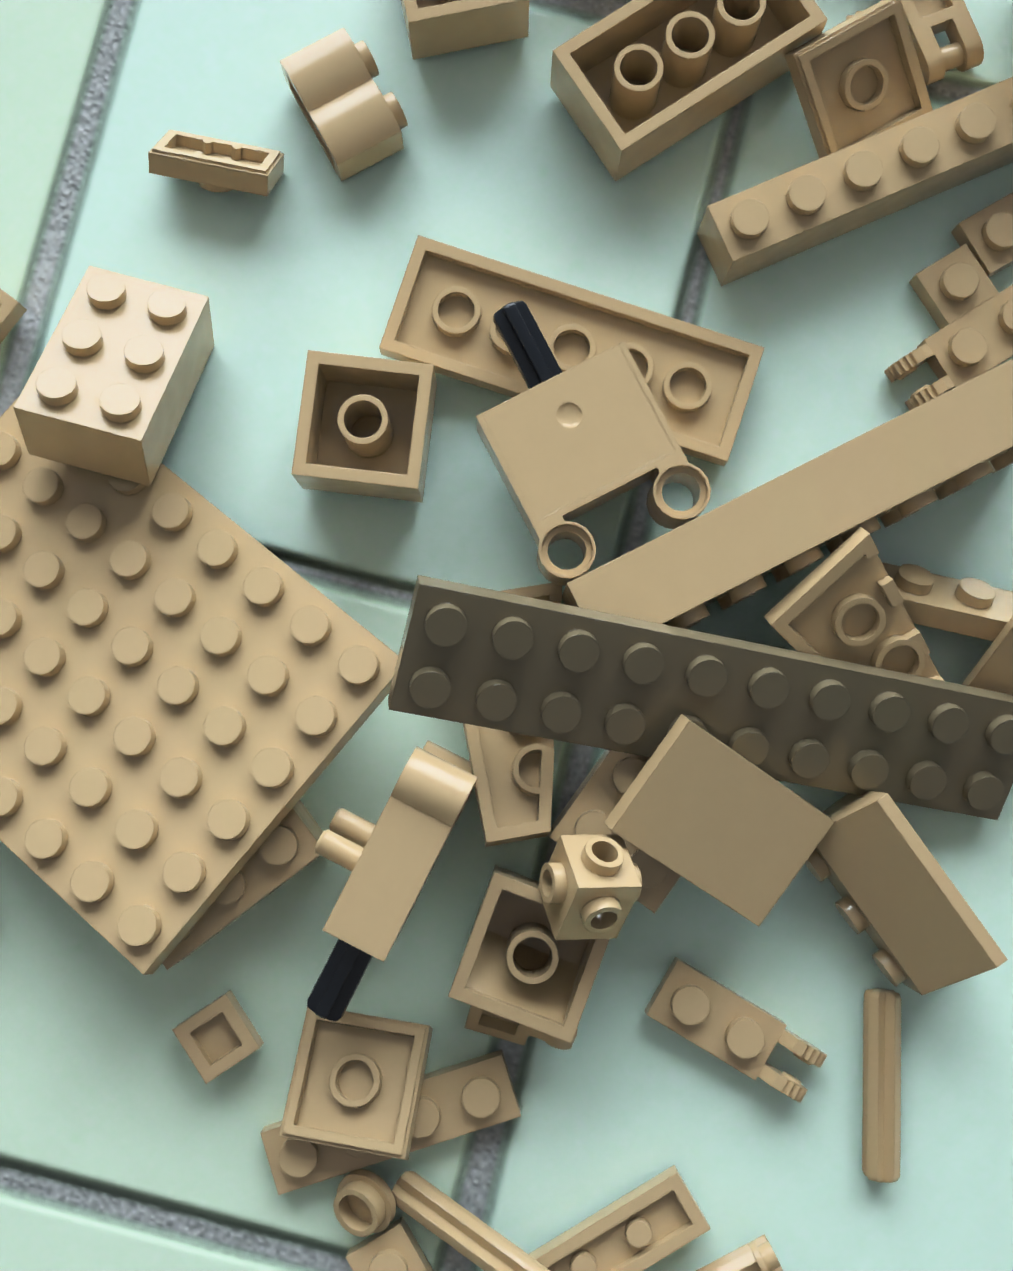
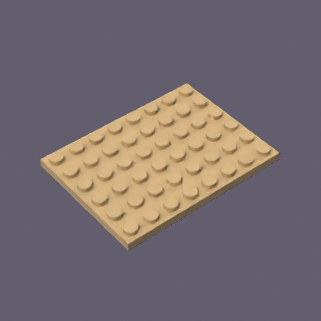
(157, 693)

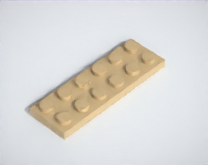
(447, 321)

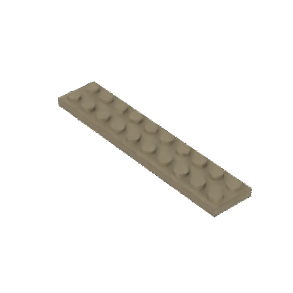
(627, 681)

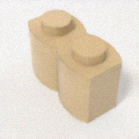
(344, 103)

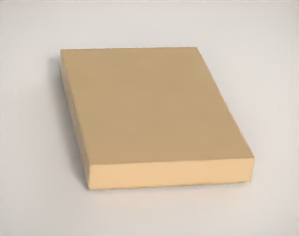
(718, 821)

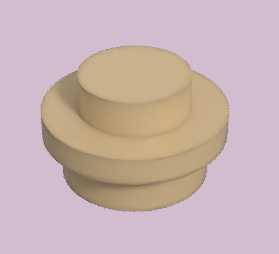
(364, 1203)

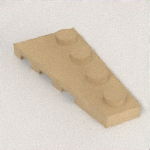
(853, 613)
(513, 769)

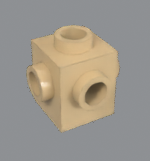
(589, 886)

